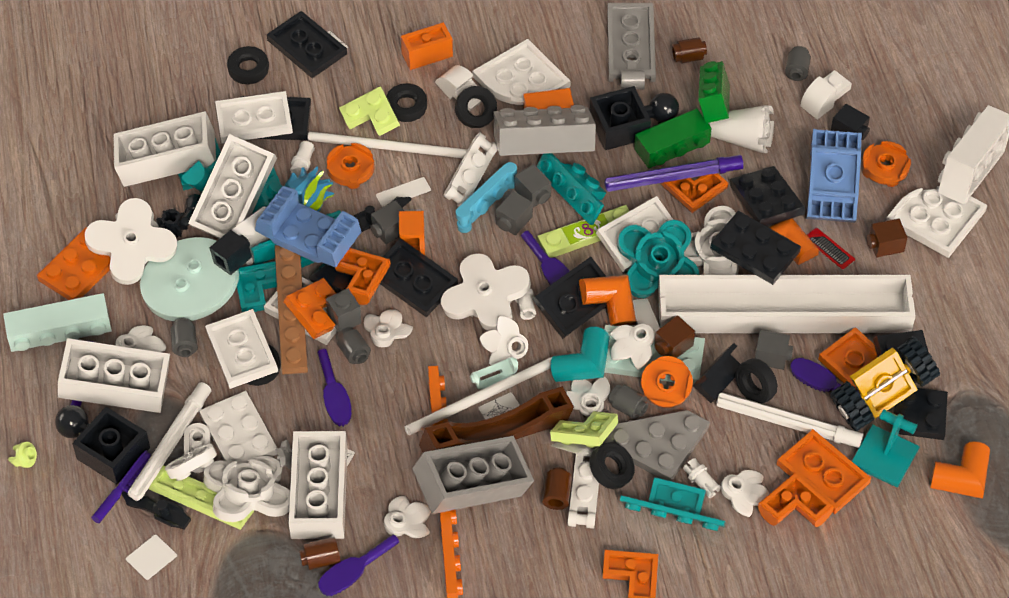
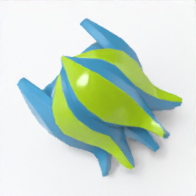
(310, 188)

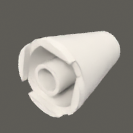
(746, 128)

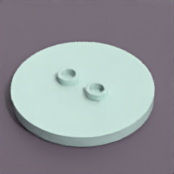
(187, 283)

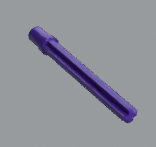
(719, 165)

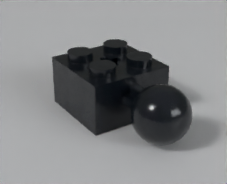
(623, 115)
(106, 444)

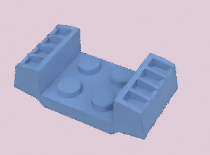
(834, 176)
(307, 230)

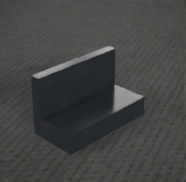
(718, 375)

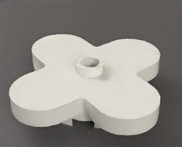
(130, 241)
(699, 247)
(485, 291)
(247, 488)

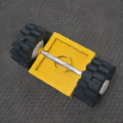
(884, 383)

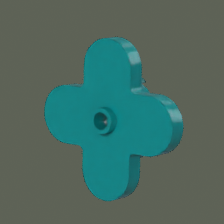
(643, 249)

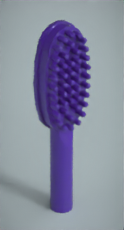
(551, 267)
(813, 375)
(334, 394)
(124, 485)
(349, 570)

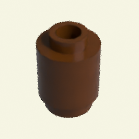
(689, 50)

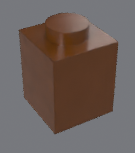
(887, 238)
(674, 338)

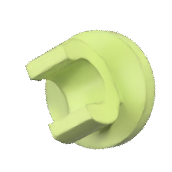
(25, 455)

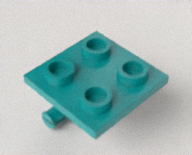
(885, 453)

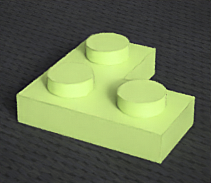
(371, 106)
(590, 433)

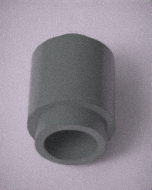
(798, 63)
(183, 337)
(353, 345)
(628, 401)

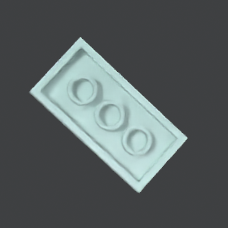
(691, 358)

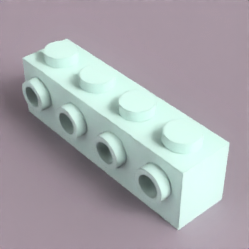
(57, 322)

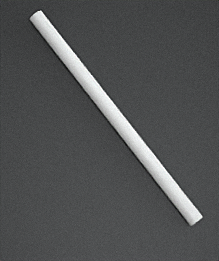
(387, 145)
(478, 397)

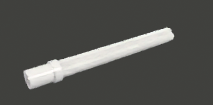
(192, 405)
(838, 434)

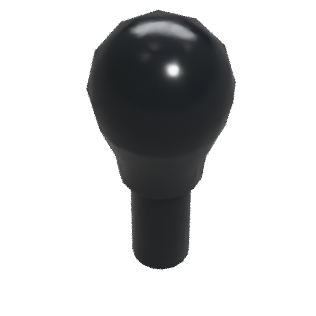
(190, 206)

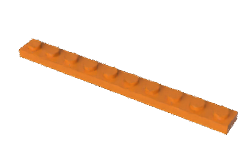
(448, 518)

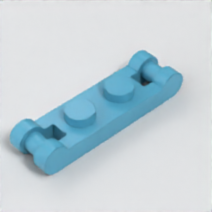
(485, 196)

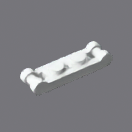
(470, 170)
(584, 492)

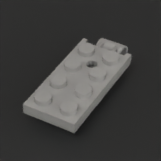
(631, 36)

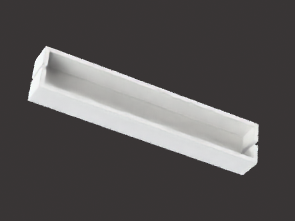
(790, 304)

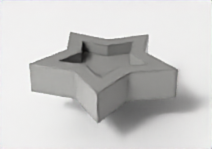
(285, 454)

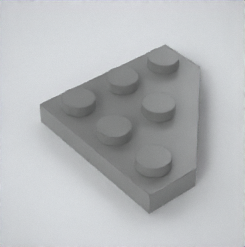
(661, 442)

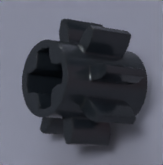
(171, 221)

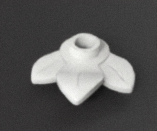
(386, 327)
(141, 338)
(501, 341)
(630, 346)
(585, 393)
(748, 490)
(407, 518)

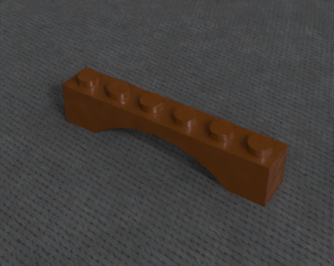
(527, 419)

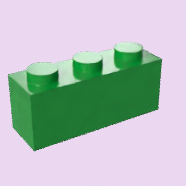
(714, 91)
(672, 138)

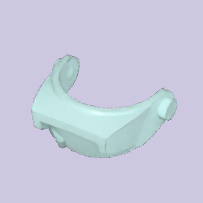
(506, 367)

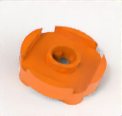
(886, 174)
(350, 176)
(658, 370)

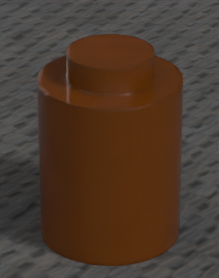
(557, 489)
(320, 553)

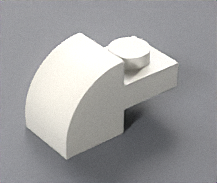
(455, 81)
(823, 93)

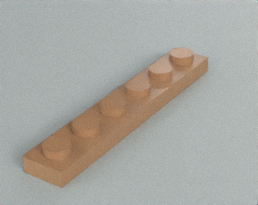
(291, 330)

